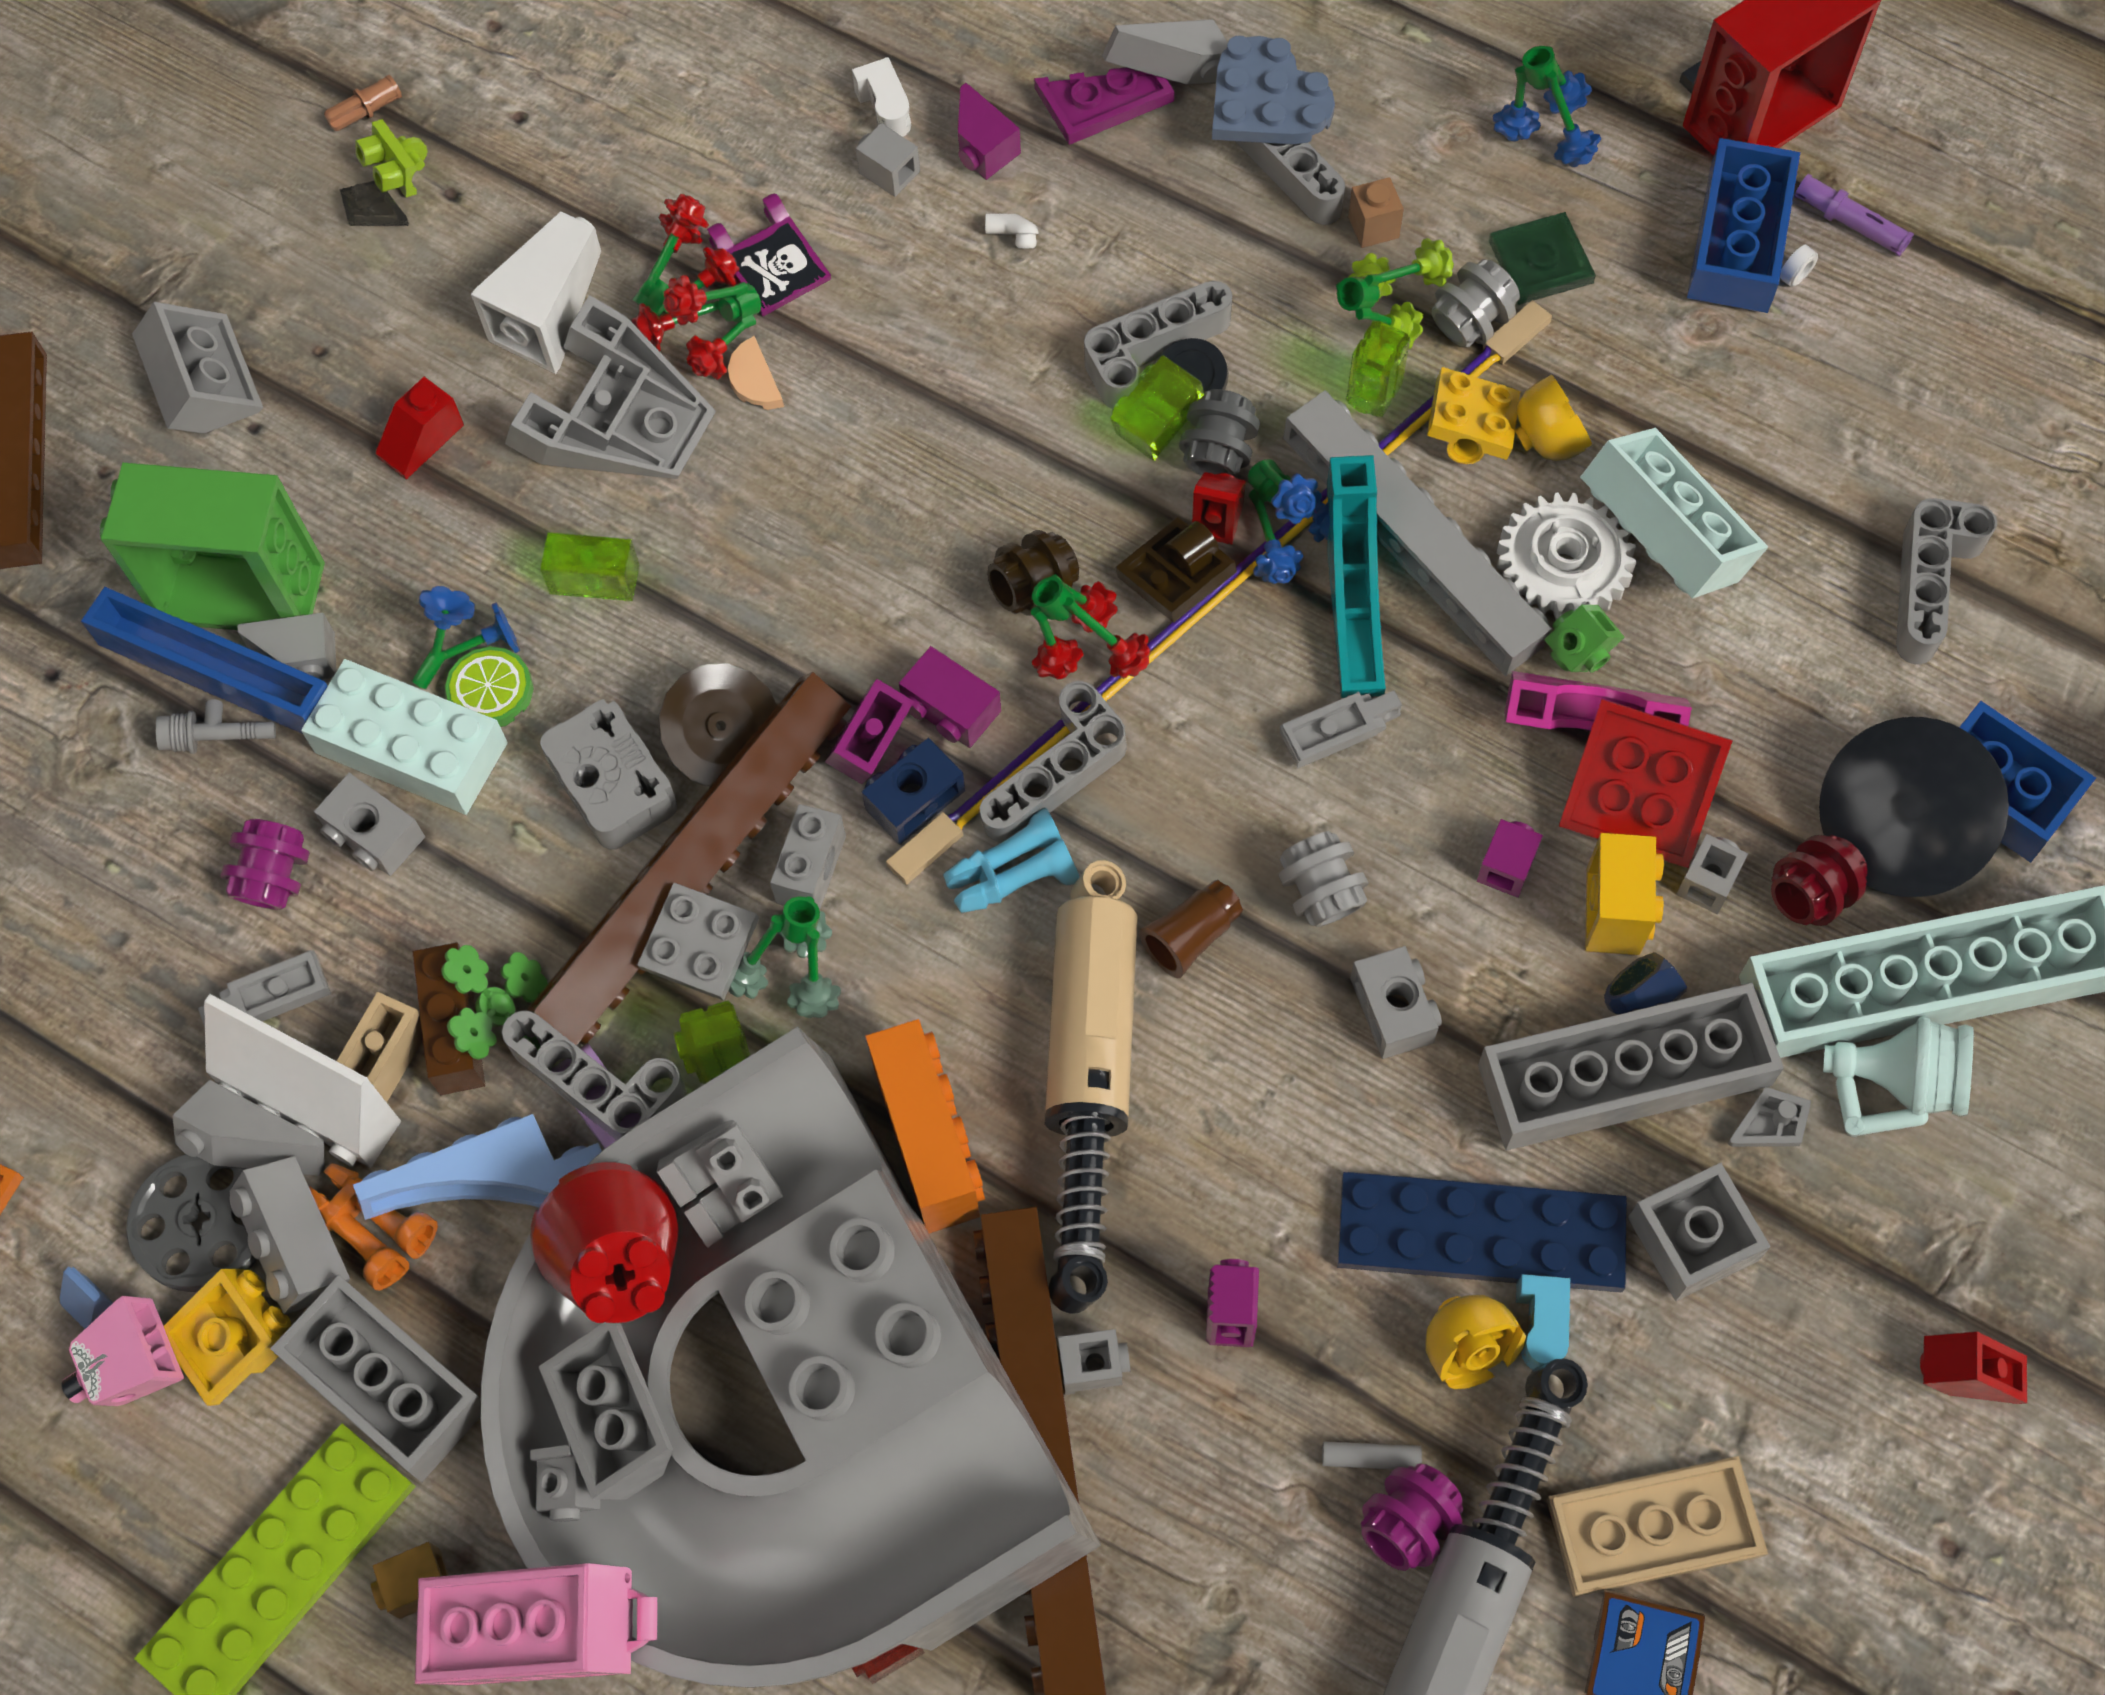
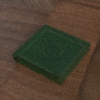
(1542, 257)

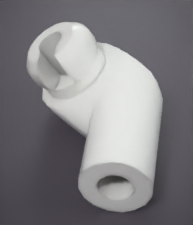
(1013, 224)

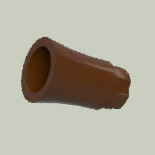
(1190, 928)

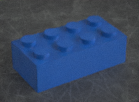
(1744, 225)

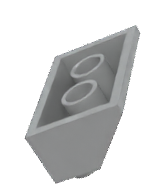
(195, 368)
(607, 1413)

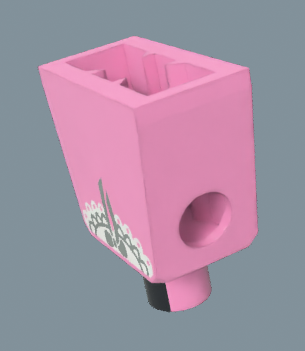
(122, 1356)

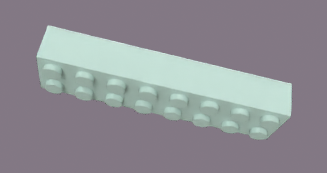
(1932, 969)

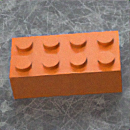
(922, 1120)

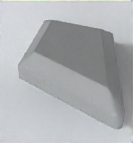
(1773, 1121)

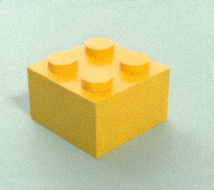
(1622, 894)

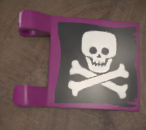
(775, 259)

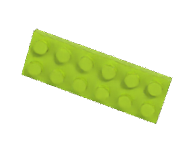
(276, 1569)

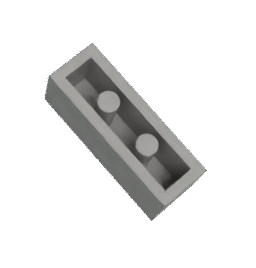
(286, 1233)

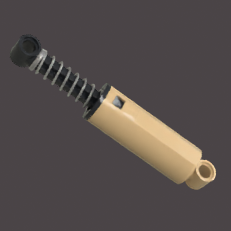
(1089, 1067)

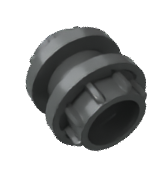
(1221, 424)

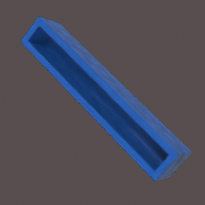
(203, 659)

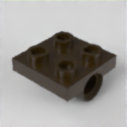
(1177, 568)

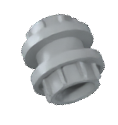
(1483, 296)
(1323, 879)

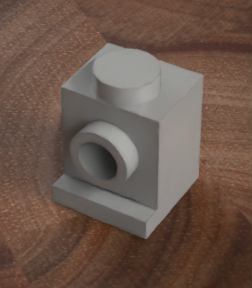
(1710, 888)
(1079, 1348)
(561, 1485)

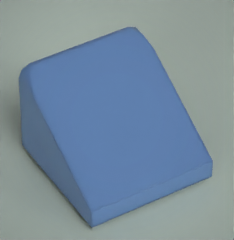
(82, 1297)

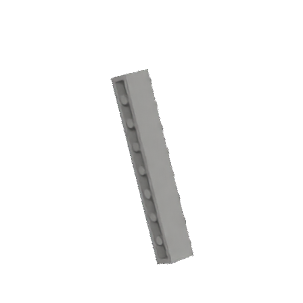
(1424, 539)

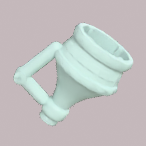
(1921, 1067)

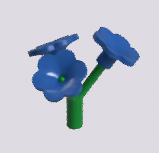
(450, 609)

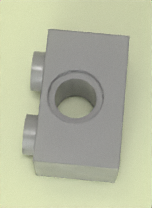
(355, 805)
(808, 855)
(1392, 1027)

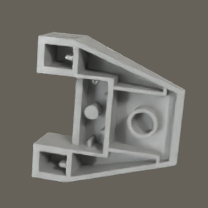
(631, 414)

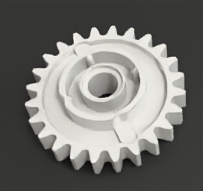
(1598, 548)

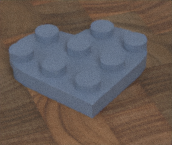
(1266, 97)

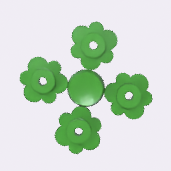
(494, 1005)

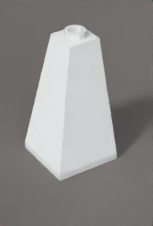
(540, 291)

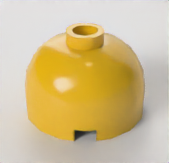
(1550, 422)
(1470, 1338)

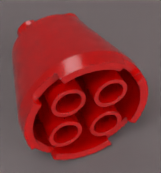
(607, 1241)

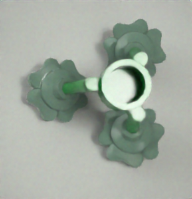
(802, 930)

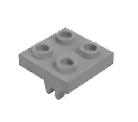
(698, 941)

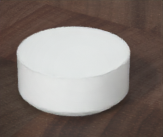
(1799, 265)

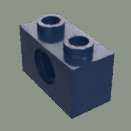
(906, 813)

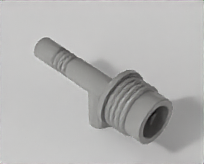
(182, 732)

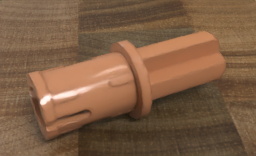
(363, 103)

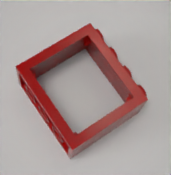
(1776, 69)

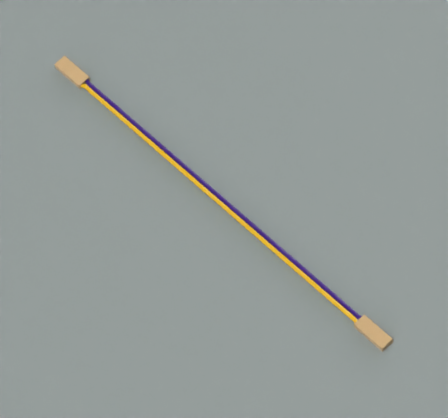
(943, 832)

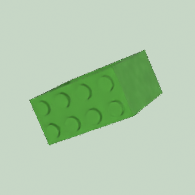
(212, 544)

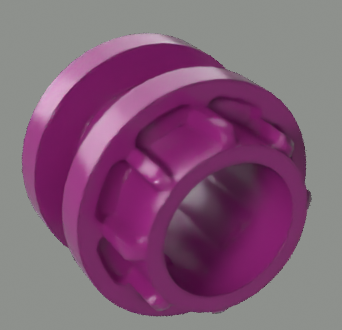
(265, 864)
(1411, 1518)

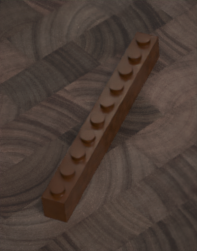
(692, 855)
(1027, 1349)

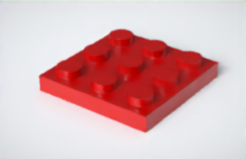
(1645, 780)

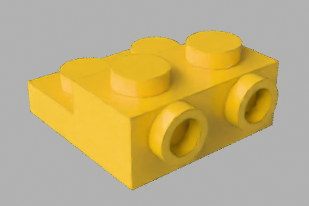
(226, 1333)

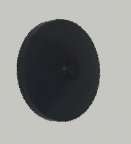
(1916, 804)

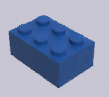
(2037, 778)

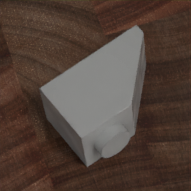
(297, 641)

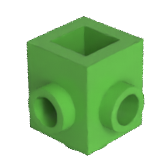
(1583, 639)

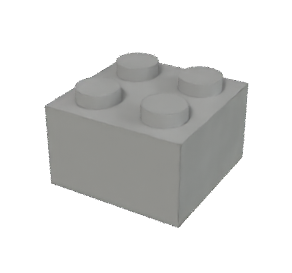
(1698, 1231)

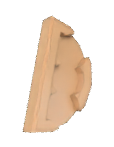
(752, 378)

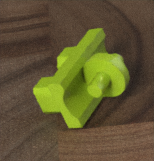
(397, 156)

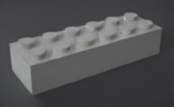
(1629, 1066)

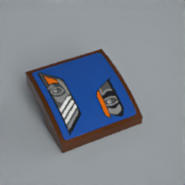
(1644, 1648)

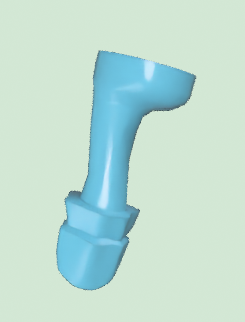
(1051, 861)

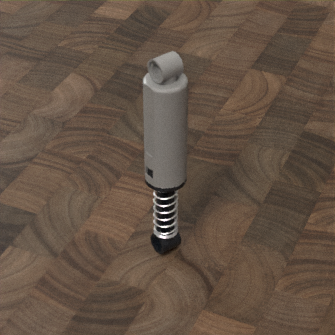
(1480, 1568)

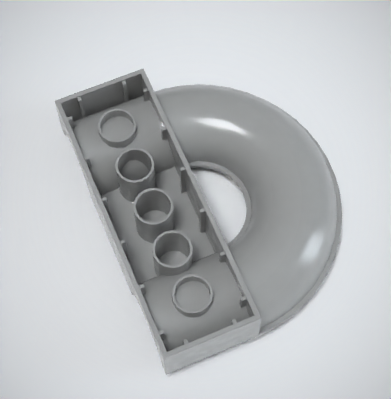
(920, 1465)

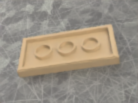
(1656, 1526)

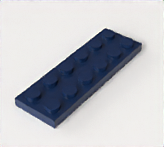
(1481, 1231)

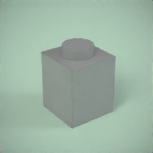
(887, 159)

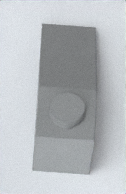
(1170, 50)
(241, 1134)

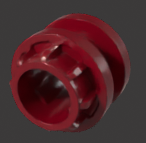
(1819, 880)

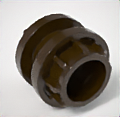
(1022, 567)

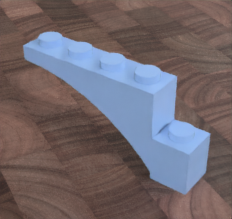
(496, 1165)

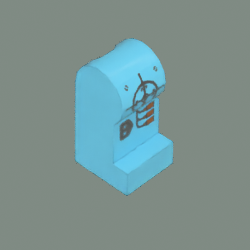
(1548, 1317)

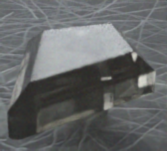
(370, 207)

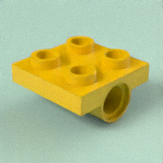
(1473, 416)

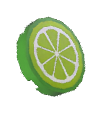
(491, 683)

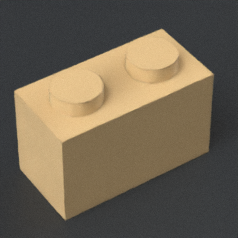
(384, 1043)

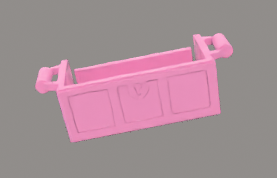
(529, 1625)

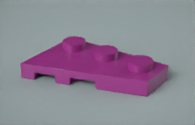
(1096, 103)

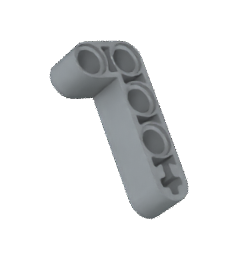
(1302, 176)
(1202, 314)
(1937, 546)
(1047, 768)
(586, 1073)

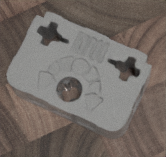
(617, 767)

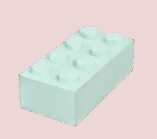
(1673, 512)
(405, 736)

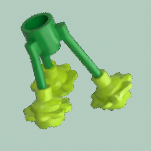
(1373, 281)

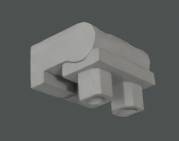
(718, 1181)

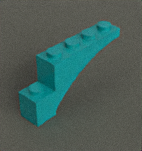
(1355, 574)

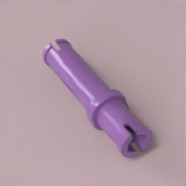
(1852, 214)

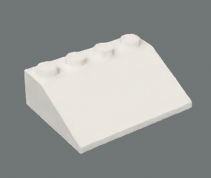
(297, 1083)

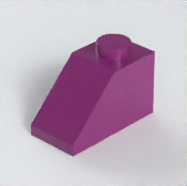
(985, 134)

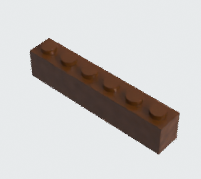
(22, 449)

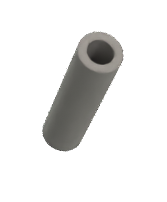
(1370, 1455)

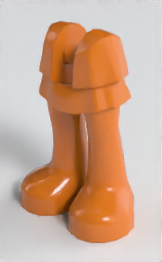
(383, 1264)

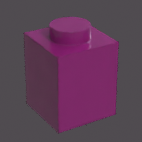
(1509, 857)

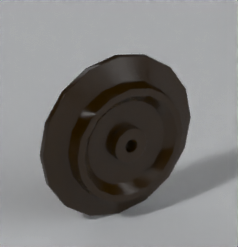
(699, 702)

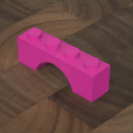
(1574, 704)

